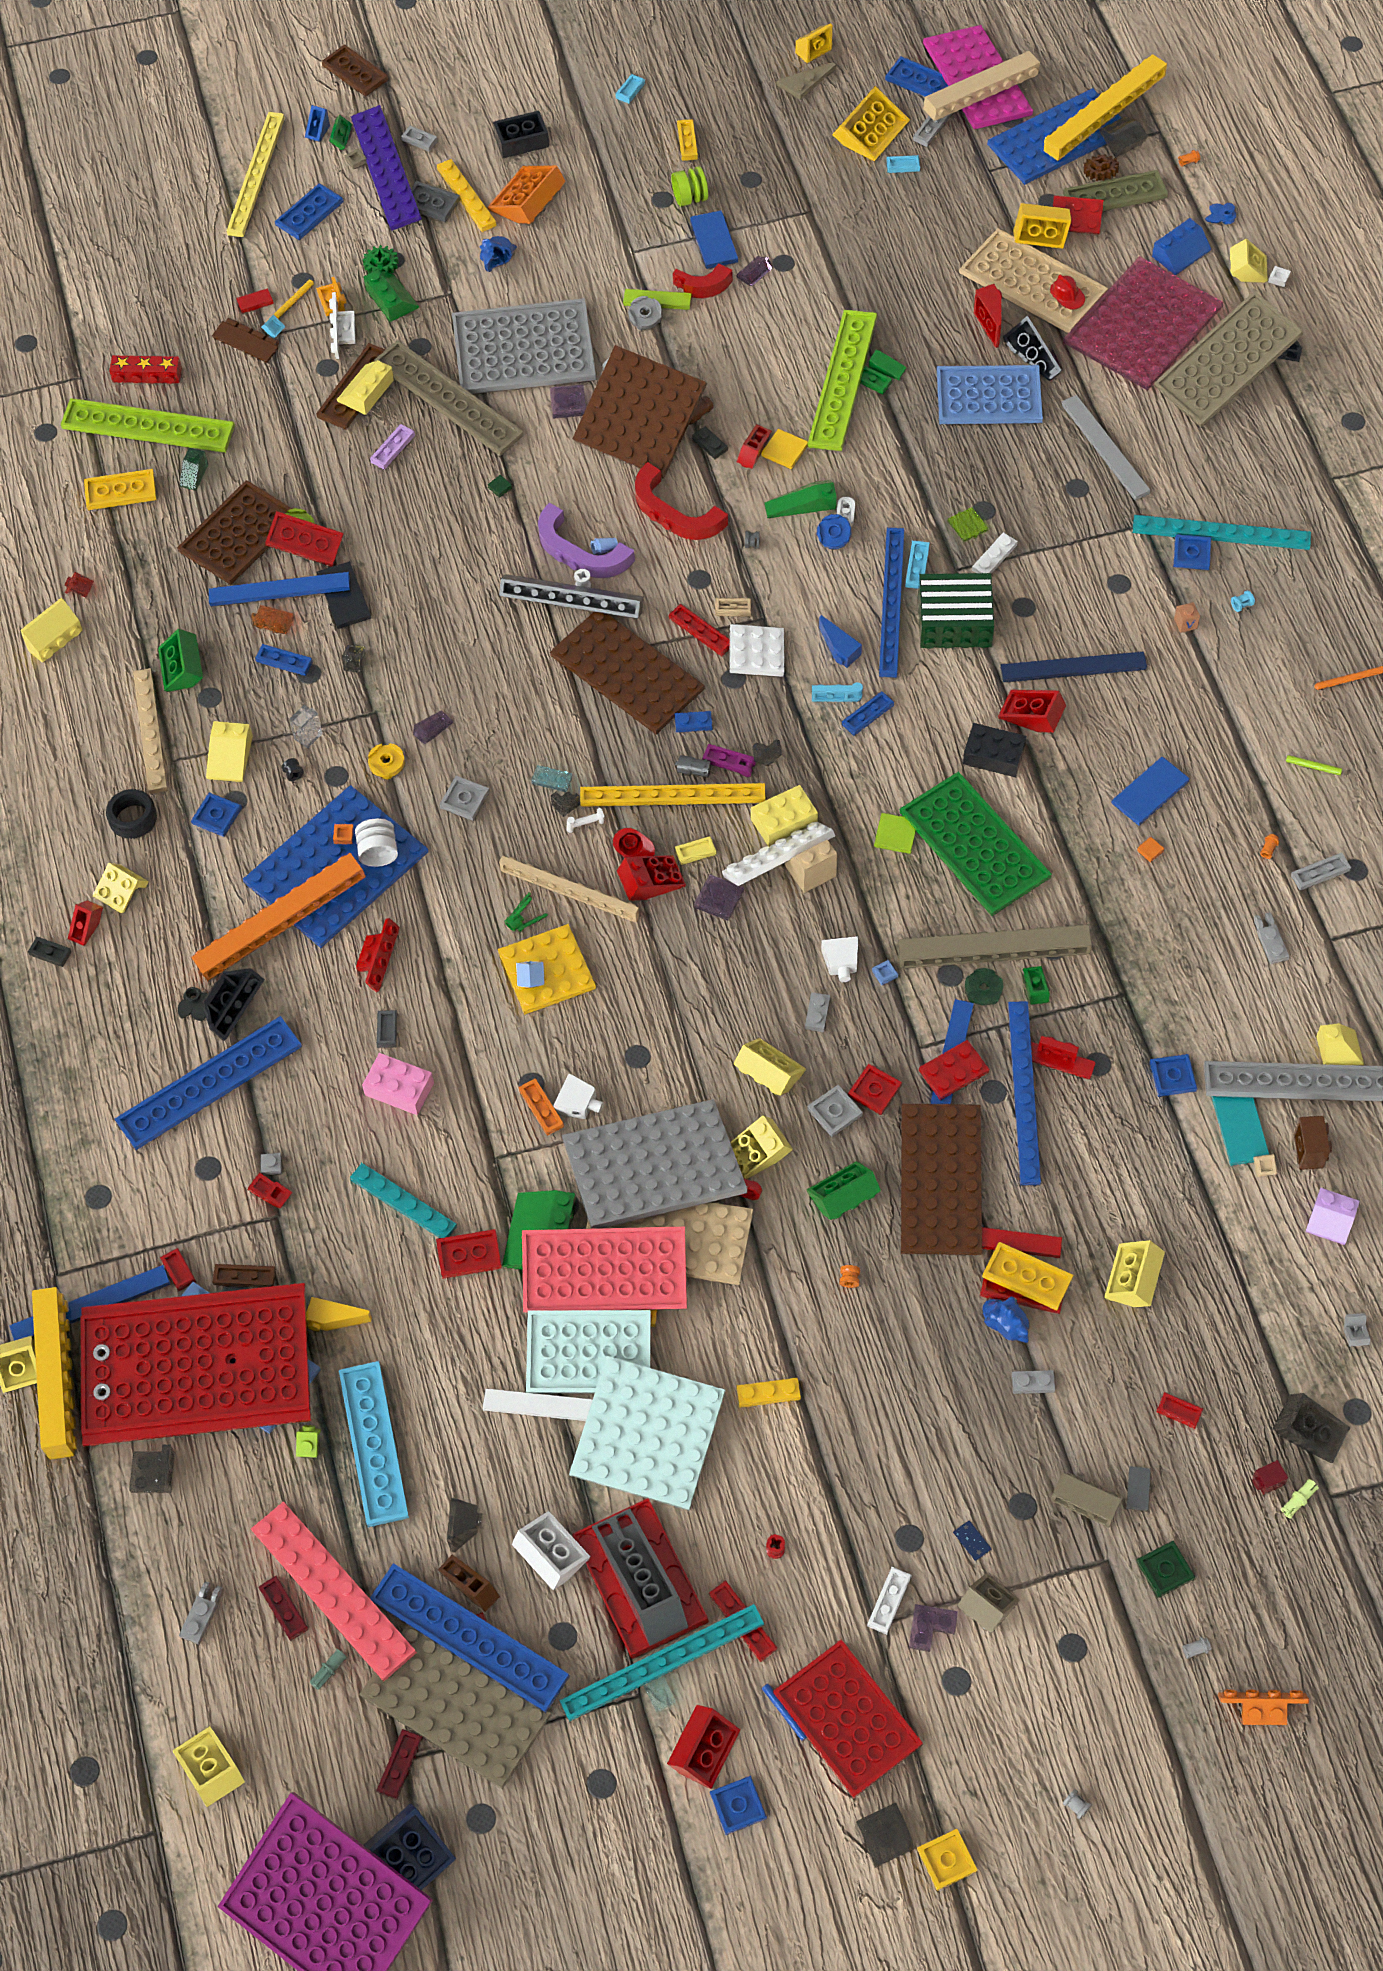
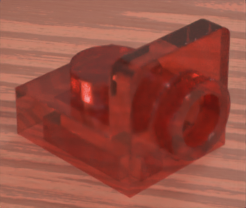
(78, 584)

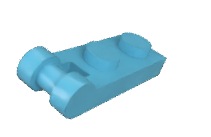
(837, 693)

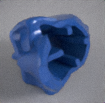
(496, 252)
(1007, 1319)

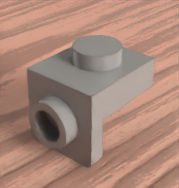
(1356, 1330)

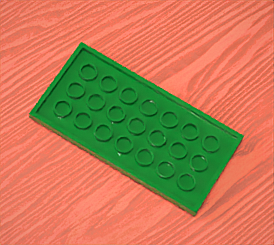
(975, 843)

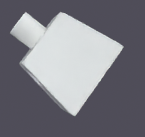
(841, 956)
(577, 1099)

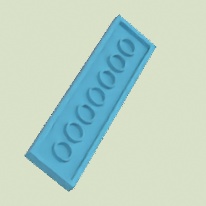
(373, 1444)

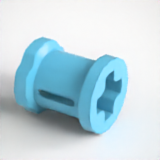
(1242, 601)

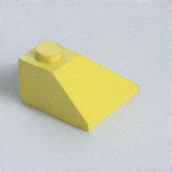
(1339, 1045)

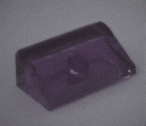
(755, 270)

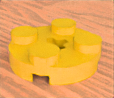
(389, 769)

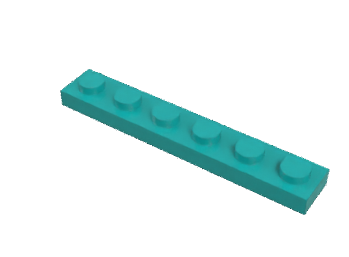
(403, 1201)

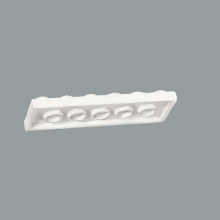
(778, 853)

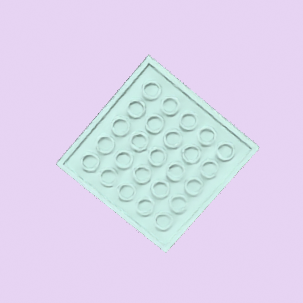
(647, 1433)

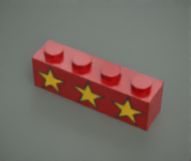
(145, 369)

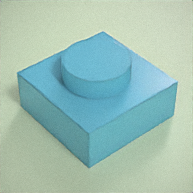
(273, 326)

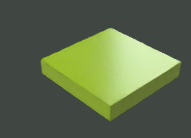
(894, 833)

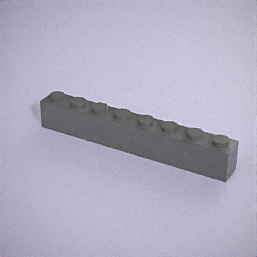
(571, 596)

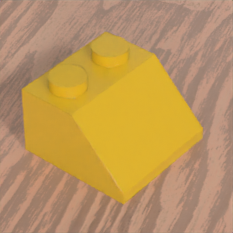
(815, 43)

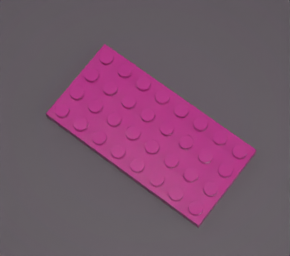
(967, 53)

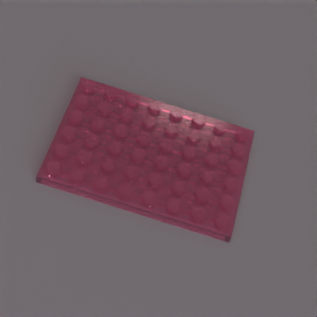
(1143, 323)

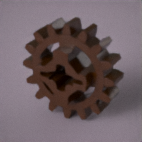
(1101, 167)

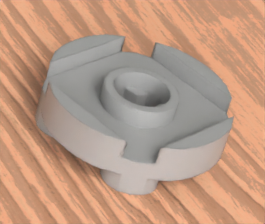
(645, 321)

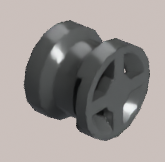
(750, 539)

